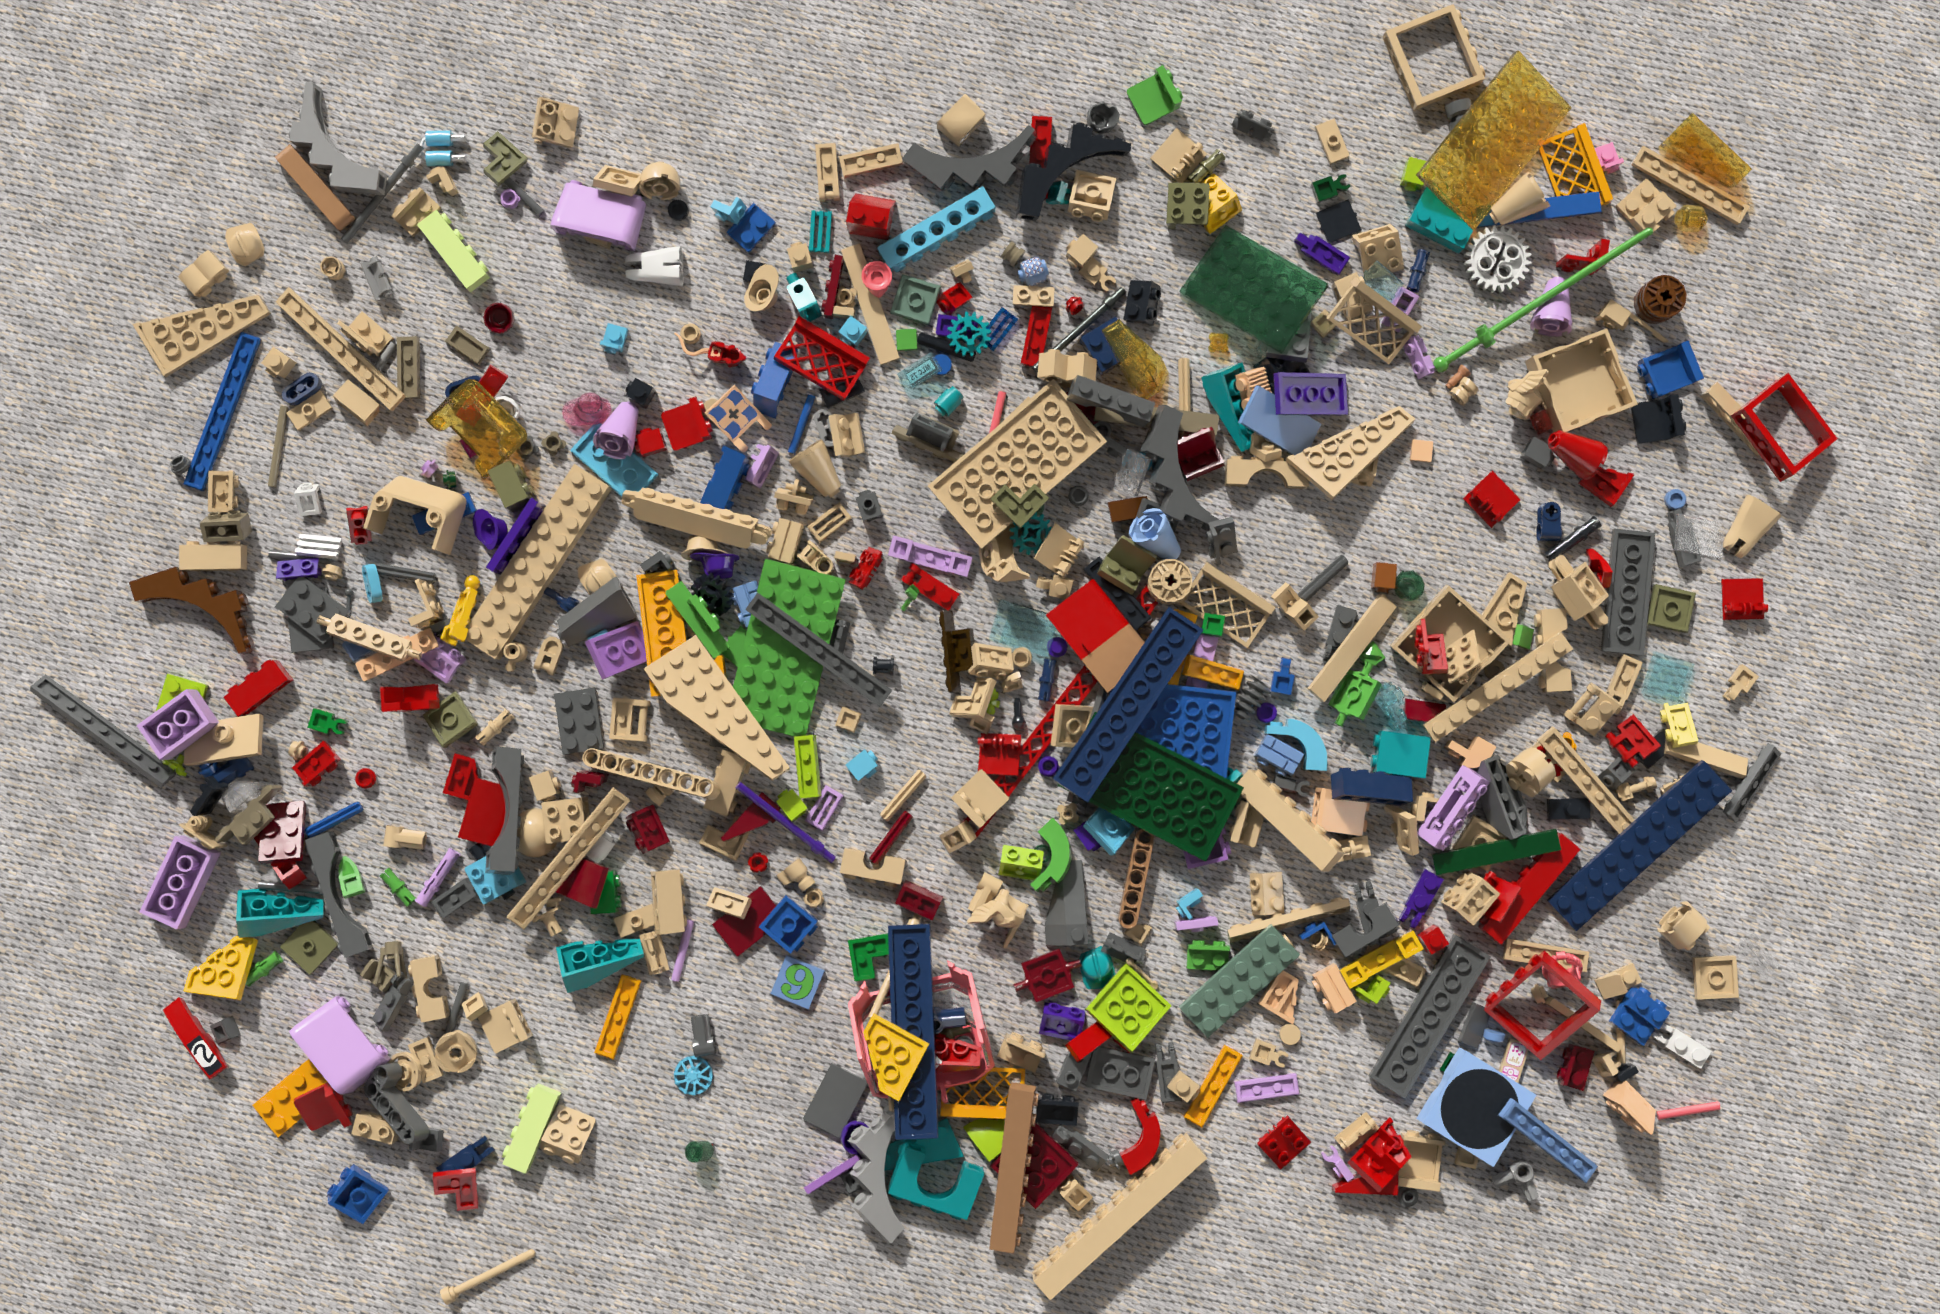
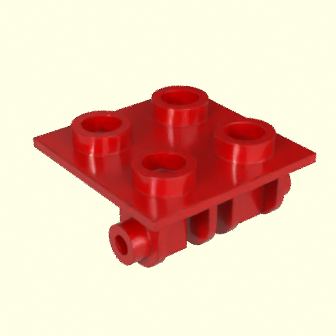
(1491, 499)
(860, 575)
(1743, 599)
(999, 753)
(1508, 893)
(1283, 1142)

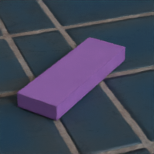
(830, 1175)

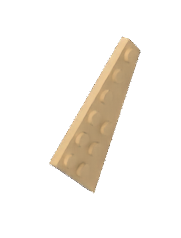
(190, 334)
(1345, 455)

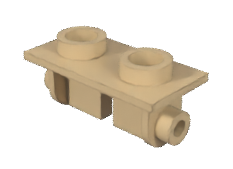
(1033, 295)
(654, 953)
(1356, 1132)

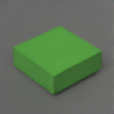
(906, 339)
(1523, 636)

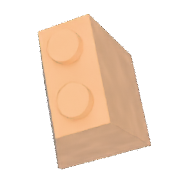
(1339, 815)

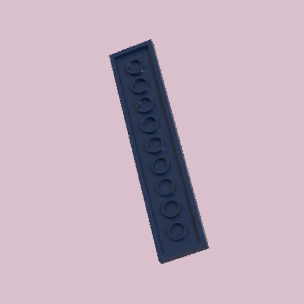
(1127, 704)
(1639, 845)
(914, 1011)

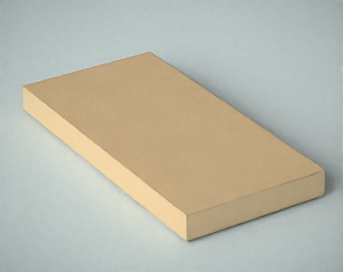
(245, 743)

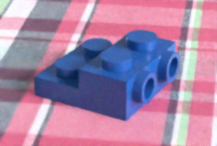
(789, 924)
(1639, 1015)
(356, 1193)

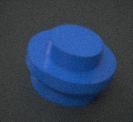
(208, 769)

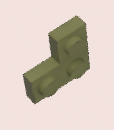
(507, 159)
(1022, 508)

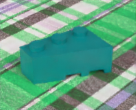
(1438, 222)

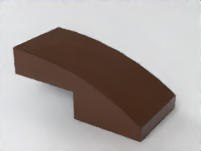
(1124, 509)

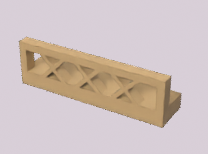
(1725, 406)

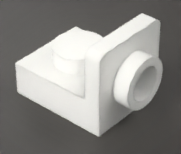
(308, 499)

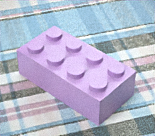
(180, 882)

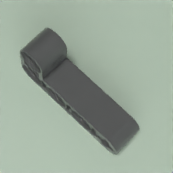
(392, 1105)

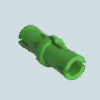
(398, 887)
(263, 967)

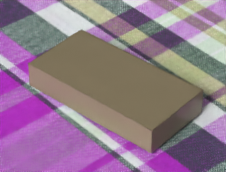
(467, 345)

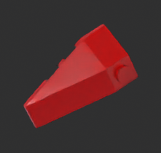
(956, 1055)

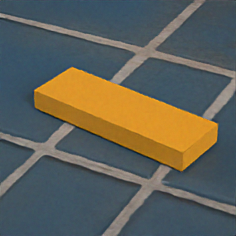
(1213, 672)

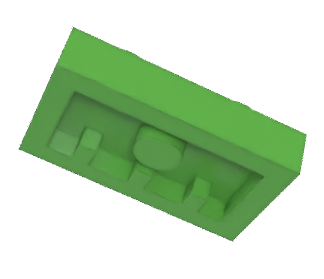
(1207, 956)

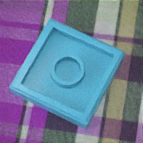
(1108, 830)

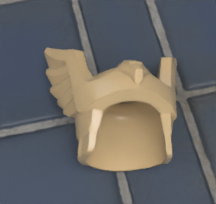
(1524, 394)
(1004, 911)

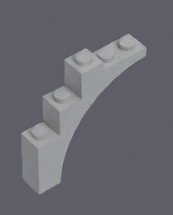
(324, 155)
(869, 1174)

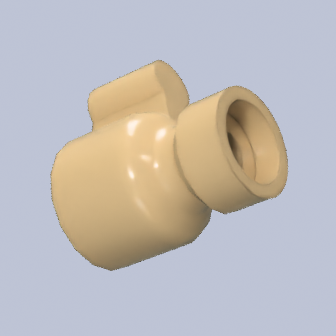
(515, 653)
(796, 872)

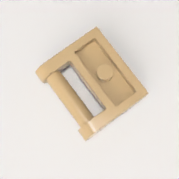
(1597, 713)
(623, 718)

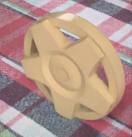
(410, 1070)

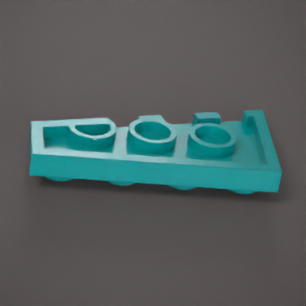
(936, 1149)

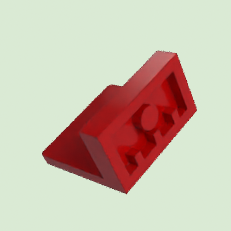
(1572, 262)

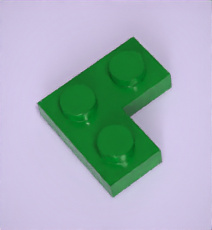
(862, 952)

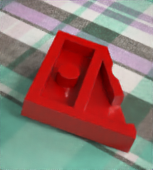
(1607, 485)
(461, 776)

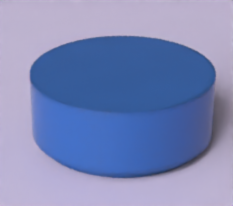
(945, 363)

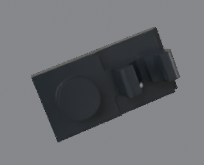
(210, 797)

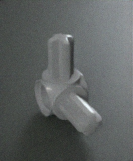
(1525, 1180)

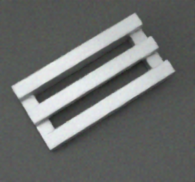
(319, 543)

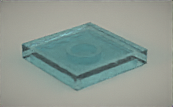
(1667, 677)

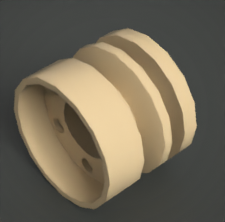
(1159, 587)

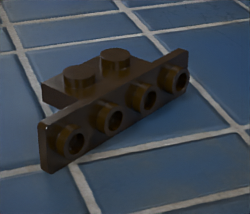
(956, 650)

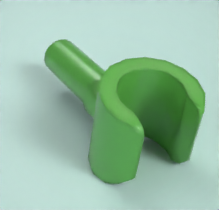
(912, 593)

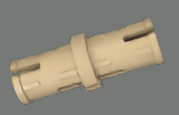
(494, 727)

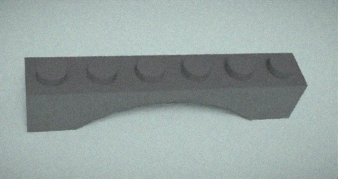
(506, 767)
(324, 854)

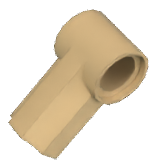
(400, 837)
(986, 890)

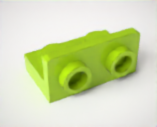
(1020, 862)

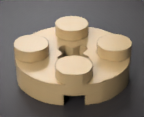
(455, 1063)

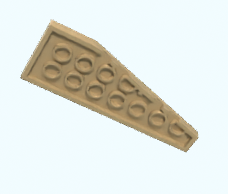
(702, 693)

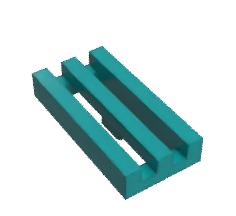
(821, 214)

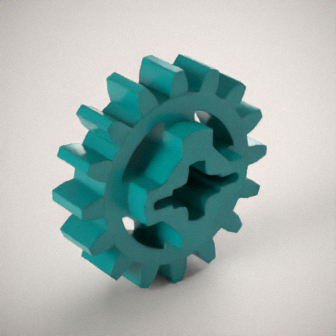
(959, 335)
(1036, 540)

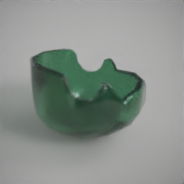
(1410, 591)

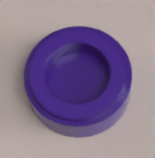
(1266, 712)

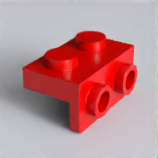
(316, 764)

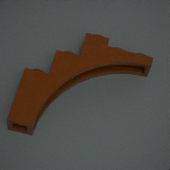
(202, 593)

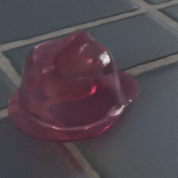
(586, 410)

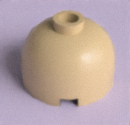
(659, 180)

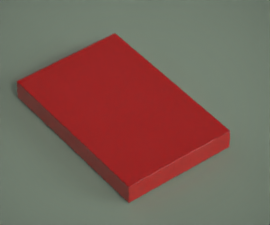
(483, 813)

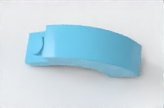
(1314, 749)

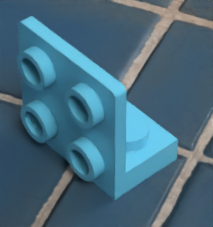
(492, 885)

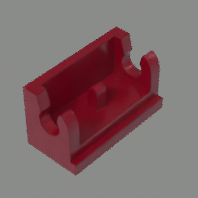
(919, 900)

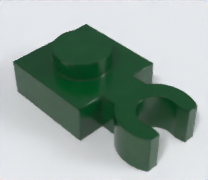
(1327, 188)

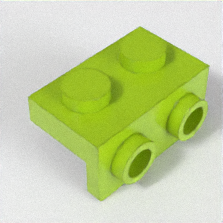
(1378, 988)

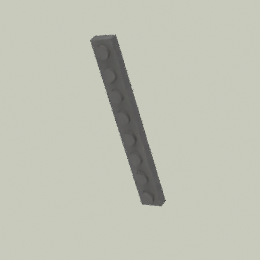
(818, 649)
(102, 730)

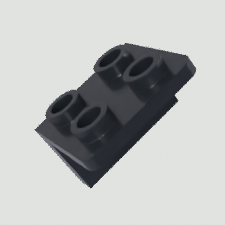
(1275, 365)
(1658, 420)

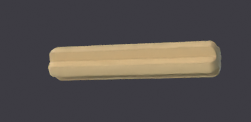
(903, 795)

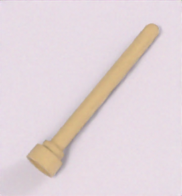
(450, 1294)

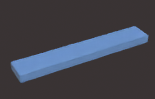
(1548, 1140)

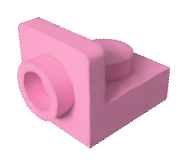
(1608, 158)

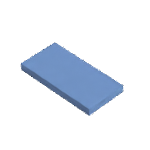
(1287, 432)

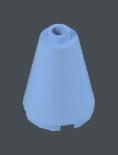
(1155, 534)

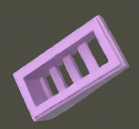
(1402, 291)

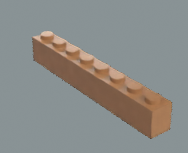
(1013, 1167)

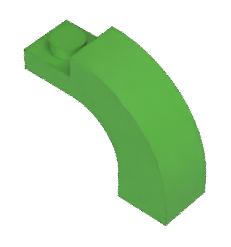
(1061, 855)

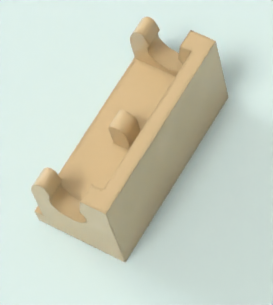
(357, 402)

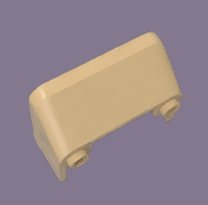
(443, 506)

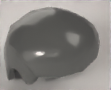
(1103, 112)

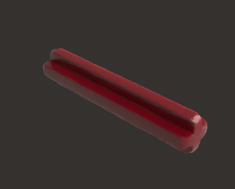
(890, 837)

